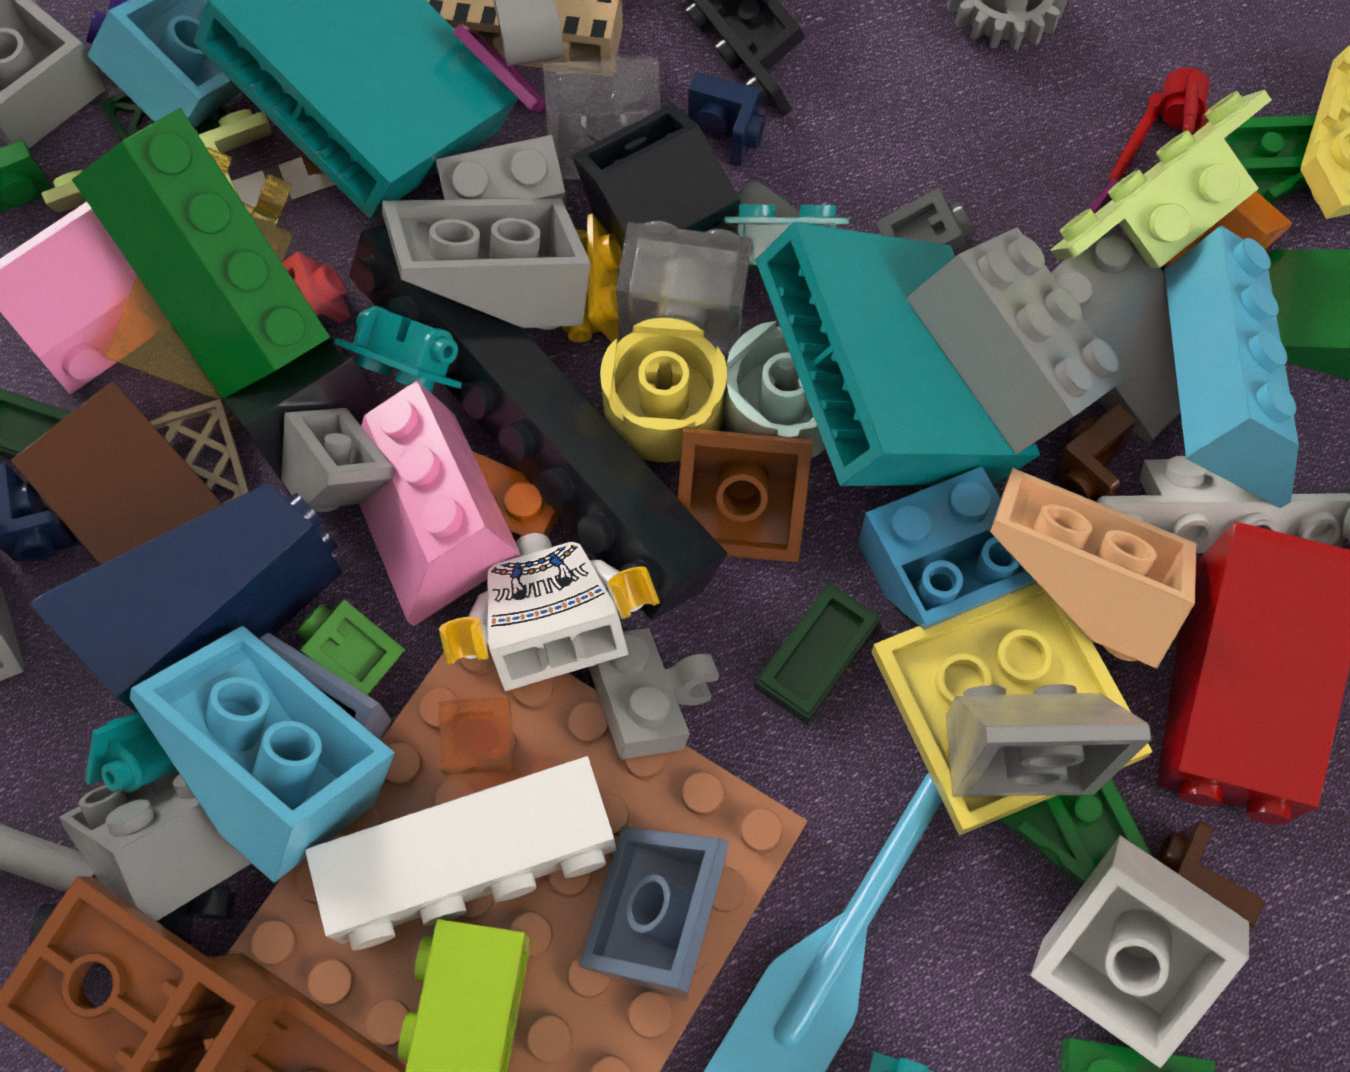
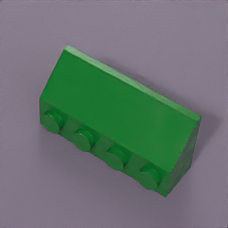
(200, 254)

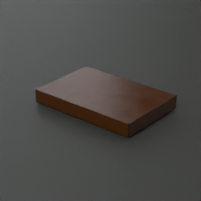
(113, 476)

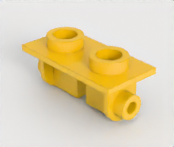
(601, 300)

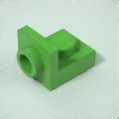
(347, 644)

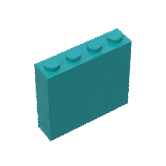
(359, 86)
(870, 366)

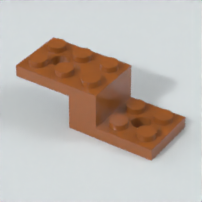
(166, 1001)

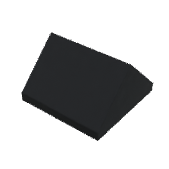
(314, 381)

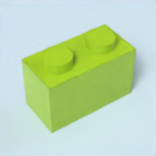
(466, 999)

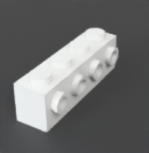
(460, 852)

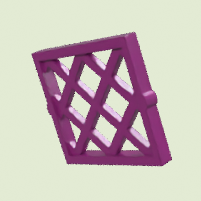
(498, 66)

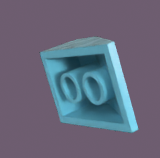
(153, 59)
(262, 749)

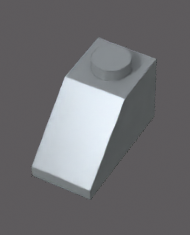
(331, 459)

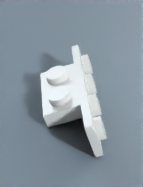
(1204, 505)

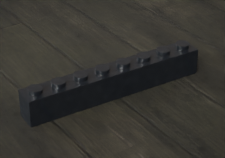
(554, 436)

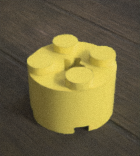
(660, 383)

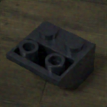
(656, 173)

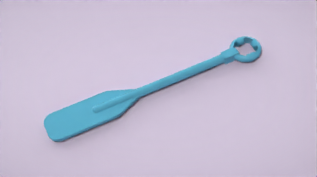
(813, 988)

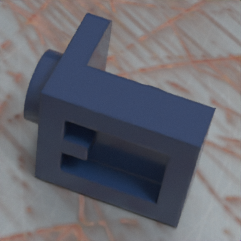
(728, 110)
(24, 527)

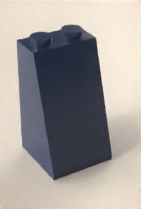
(166, 599)

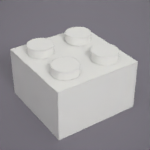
(1142, 951)

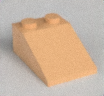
(1104, 568)

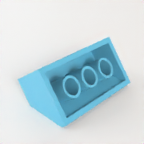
(1232, 366)

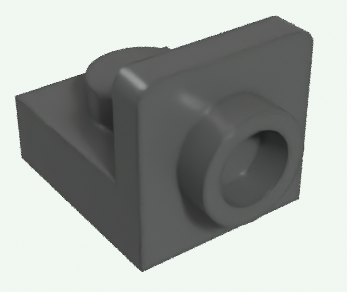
(930, 220)

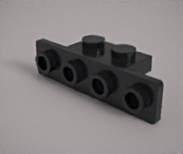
(750, 36)

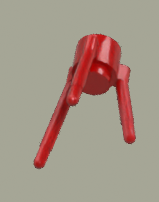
(1180, 105)

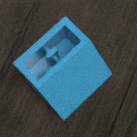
(938, 550)

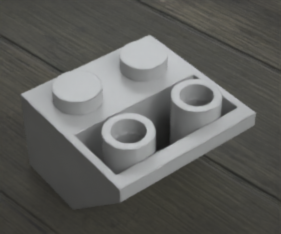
(152, 844)

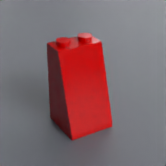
(1259, 675)

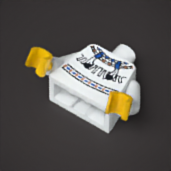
(548, 613)

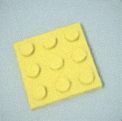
(1005, 643)

